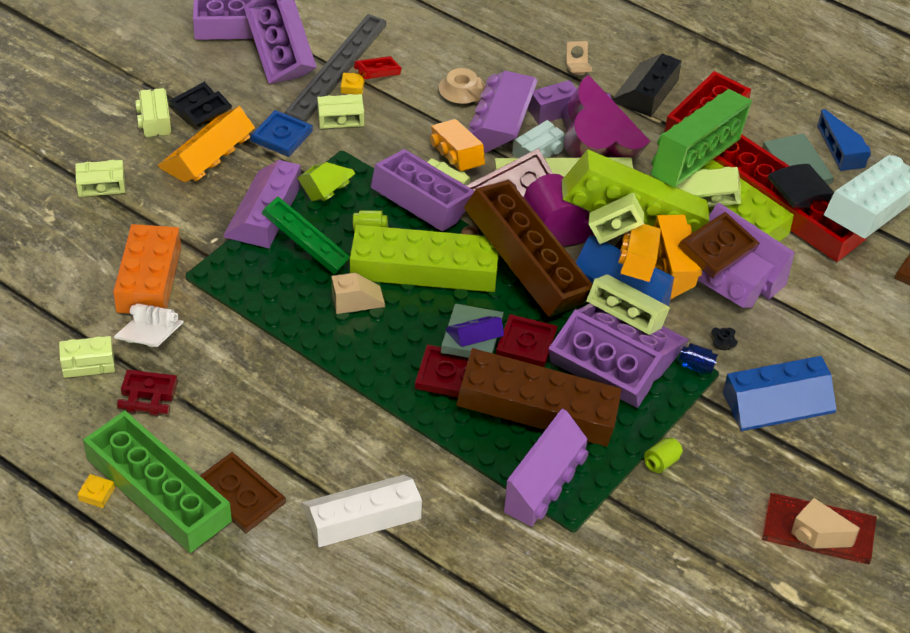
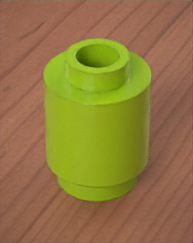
(370, 218)
(663, 455)

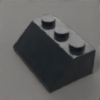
(649, 84)

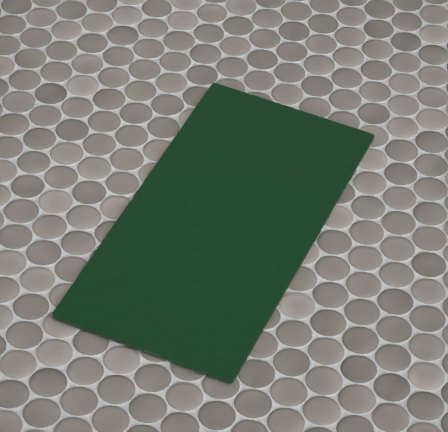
(383, 347)

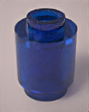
(698, 358)

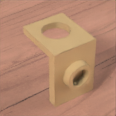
(577, 65)

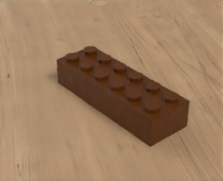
(528, 247)
(537, 395)

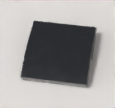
(199, 104)
(800, 185)

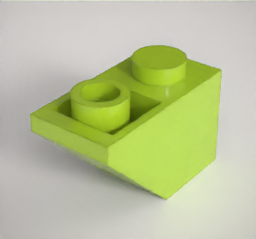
(323, 179)

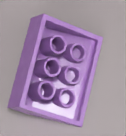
(663, 341)

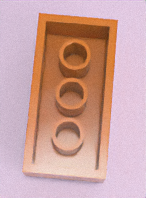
(147, 267)

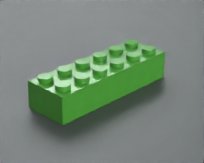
(700, 137)
(157, 481)

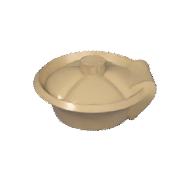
(461, 86)

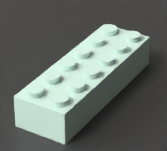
(872, 197)

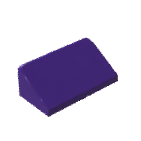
(476, 330)

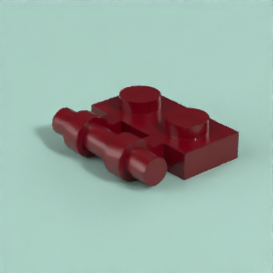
(150, 386)

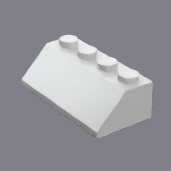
(363, 510)

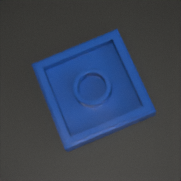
(281, 133)

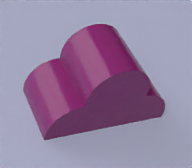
(600, 125)
(563, 219)

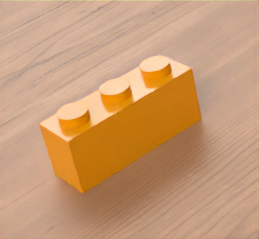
(457, 145)
(640, 252)

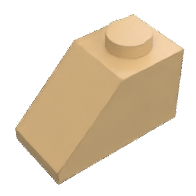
(355, 293)
(823, 527)

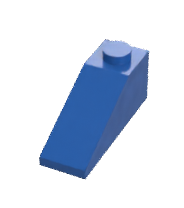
(843, 142)

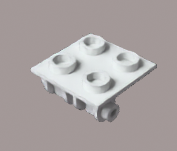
(149, 325)

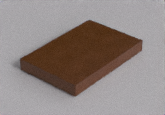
(718, 244)
(249, 494)

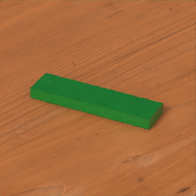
(306, 235)

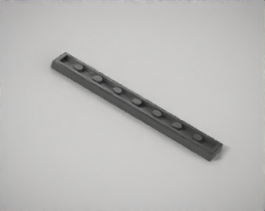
(332, 72)

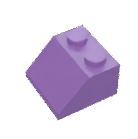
(549, 101)

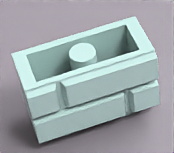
(544, 136)

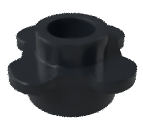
(724, 338)

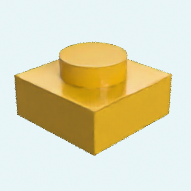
(352, 83)
(96, 491)

